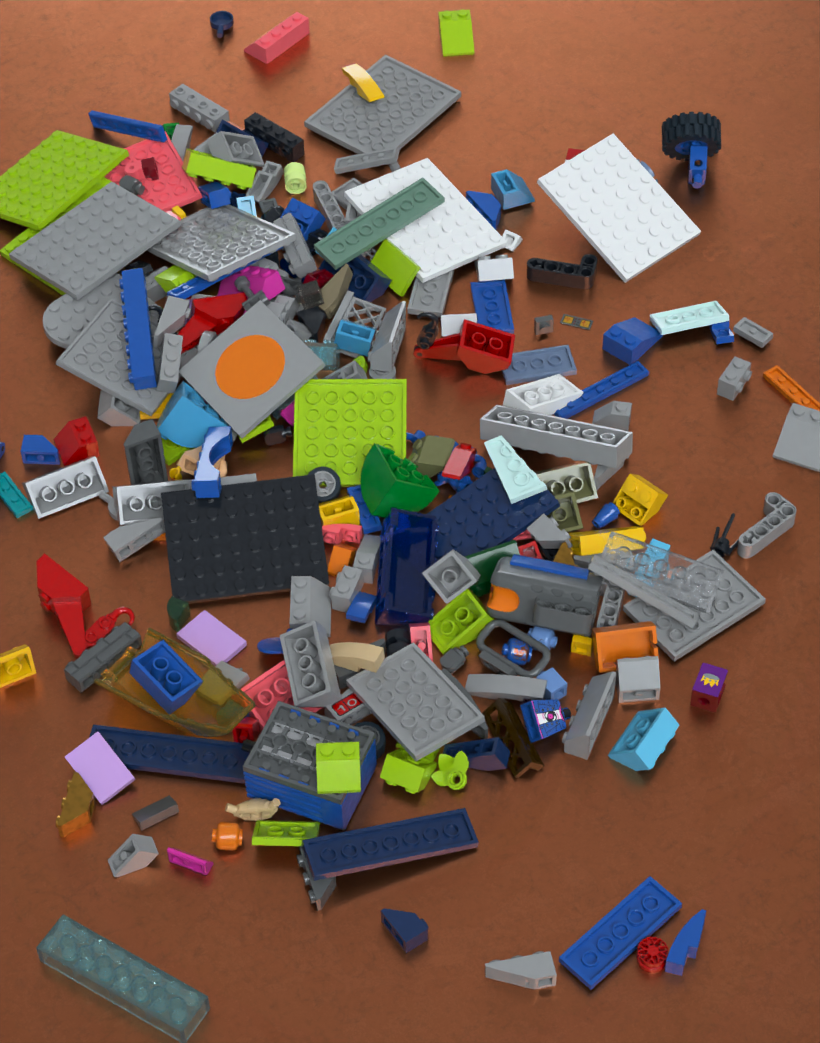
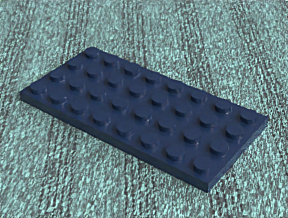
(484, 516)

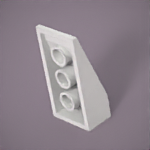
(542, 395)

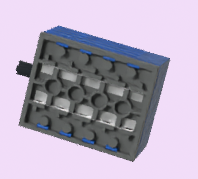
(285, 764)

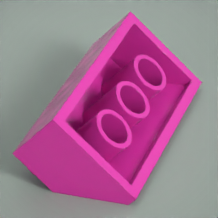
(259, 278)

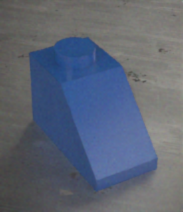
(39, 450)

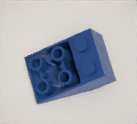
(306, 217)

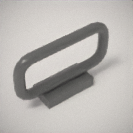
(502, 665)

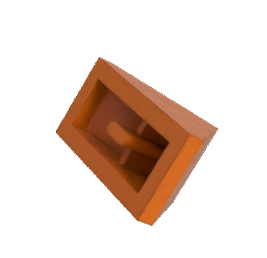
(341, 555)

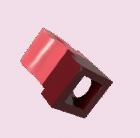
(143, 169)

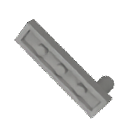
(368, 160)

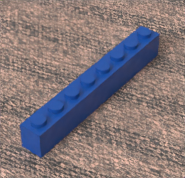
(138, 329)

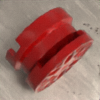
(652, 955)

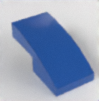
(722, 332)
(361, 607)

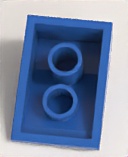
(630, 339)

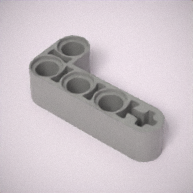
(779, 518)
(611, 604)

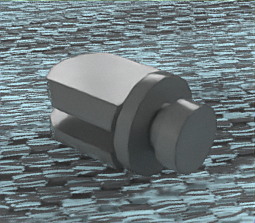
(132, 185)
(454, 659)

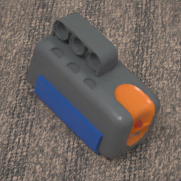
(544, 594)

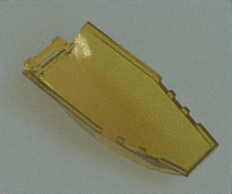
(208, 713)

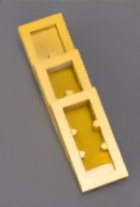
(363, 83)

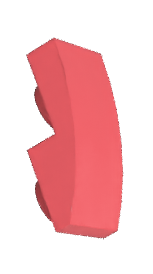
(337, 532)

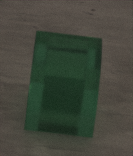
(178, 613)

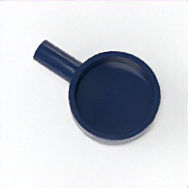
(221, 21)

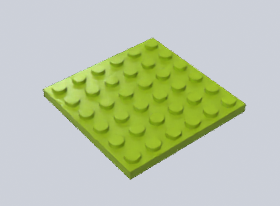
(342, 421)

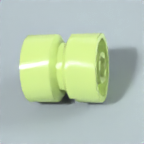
(295, 178)

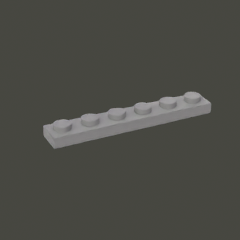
(643, 591)

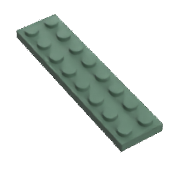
(379, 223)

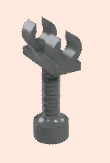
(243, 285)

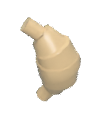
(254, 809)

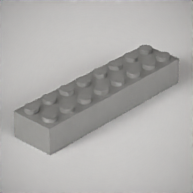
(557, 436)

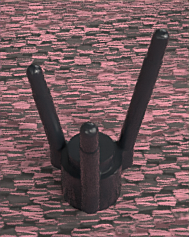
(722, 545)

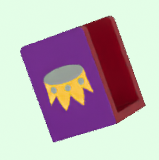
(708, 687)

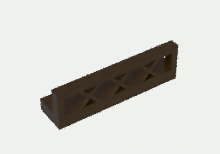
(515, 729)

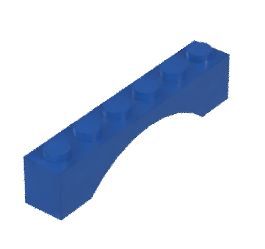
(207, 478)

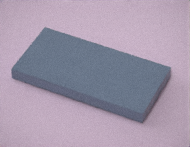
(539, 364)

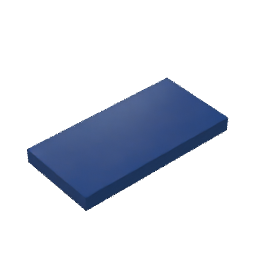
(492, 304)

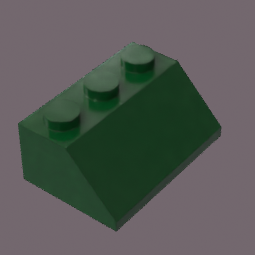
(485, 563)

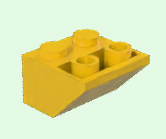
(639, 499)
(339, 511)

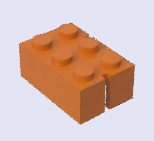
(623, 642)

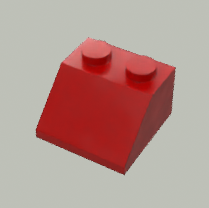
(76, 441)

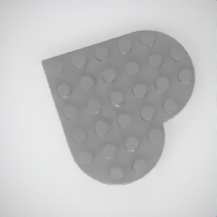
(68, 317)

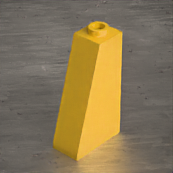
(594, 541)

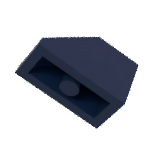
(405, 928)

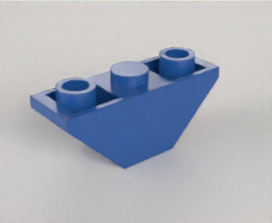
(486, 205)

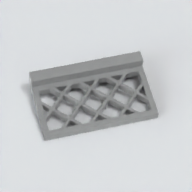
(344, 312)

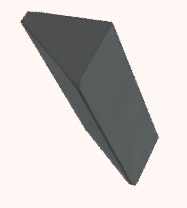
(155, 812)

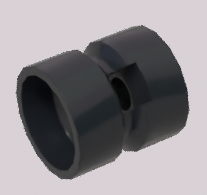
(396, 640)

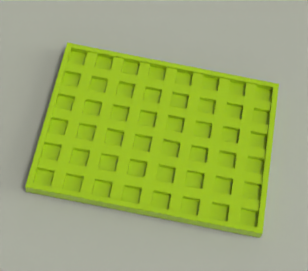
(54, 177)

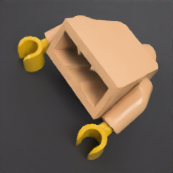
(188, 464)

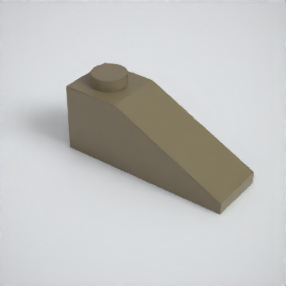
(335, 291)

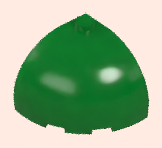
(394, 483)

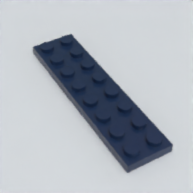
(176, 753)
(389, 844)

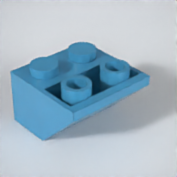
(510, 189)
(355, 337)

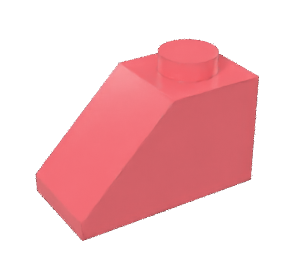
(421, 636)

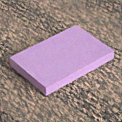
(211, 638)
(100, 768)

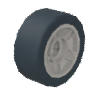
(331, 479)

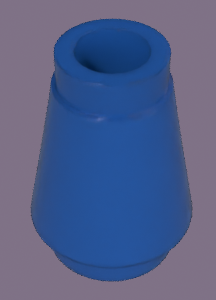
(607, 514)

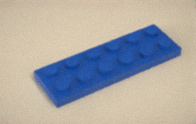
(620, 932)

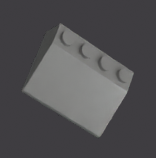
(800, 438)

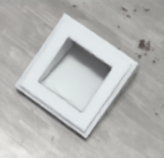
(512, 239)

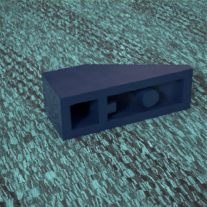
(482, 754)

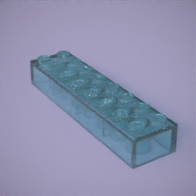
(123, 978)

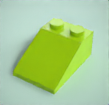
(456, 33)
(459, 622)

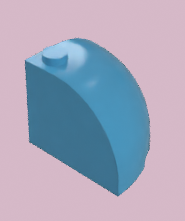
(187, 418)

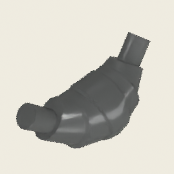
(290, 285)

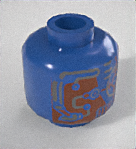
(517, 651)

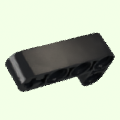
(563, 273)

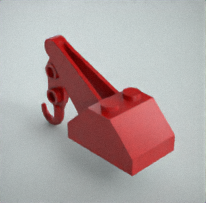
(68, 600)

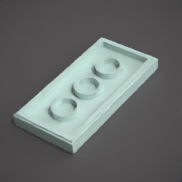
(689, 317)

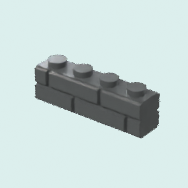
(102, 656)

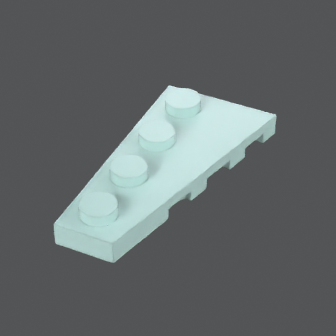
(512, 470)

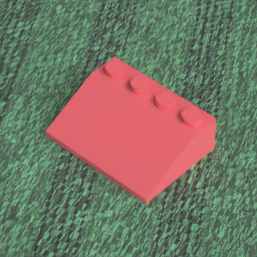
(268, 690)

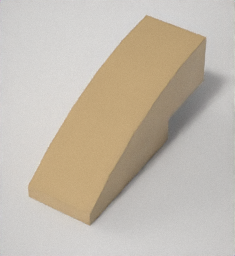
(357, 656)

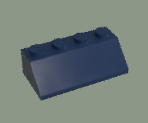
(367, 280)

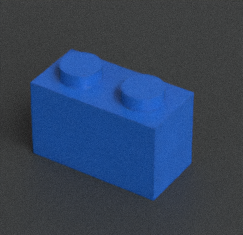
(215, 195)

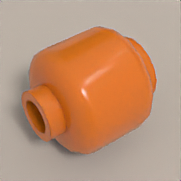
(227, 836)

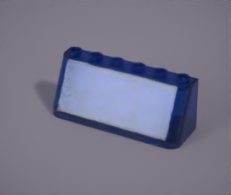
(405, 552)

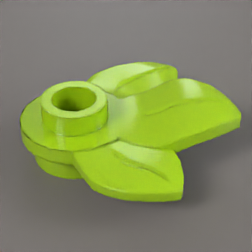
(451, 768)

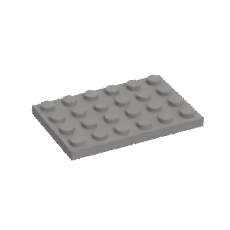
(732, 602)
(415, 701)

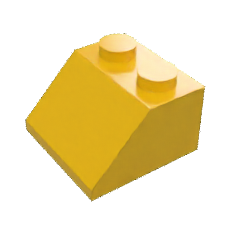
(16, 665)

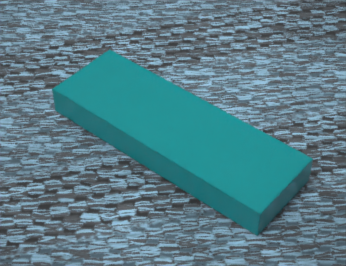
(13, 496)

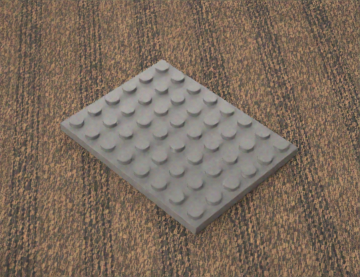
(407, 108)
(94, 240)
(220, 241)

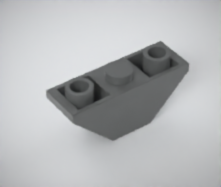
(319, 889)

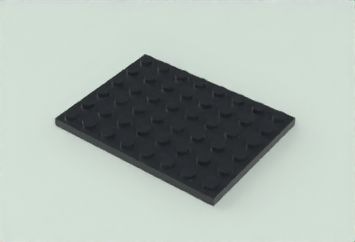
(244, 539)

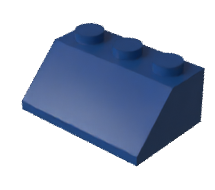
(165, 676)

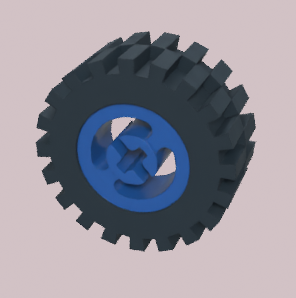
(690, 130)

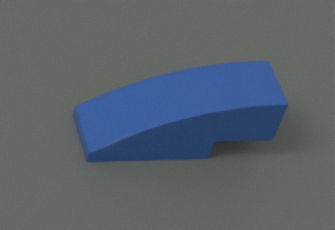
(685, 944)

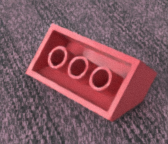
(279, 38)

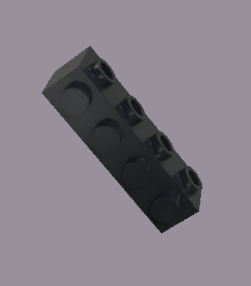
(279, 139)

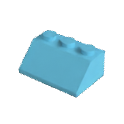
(644, 739)

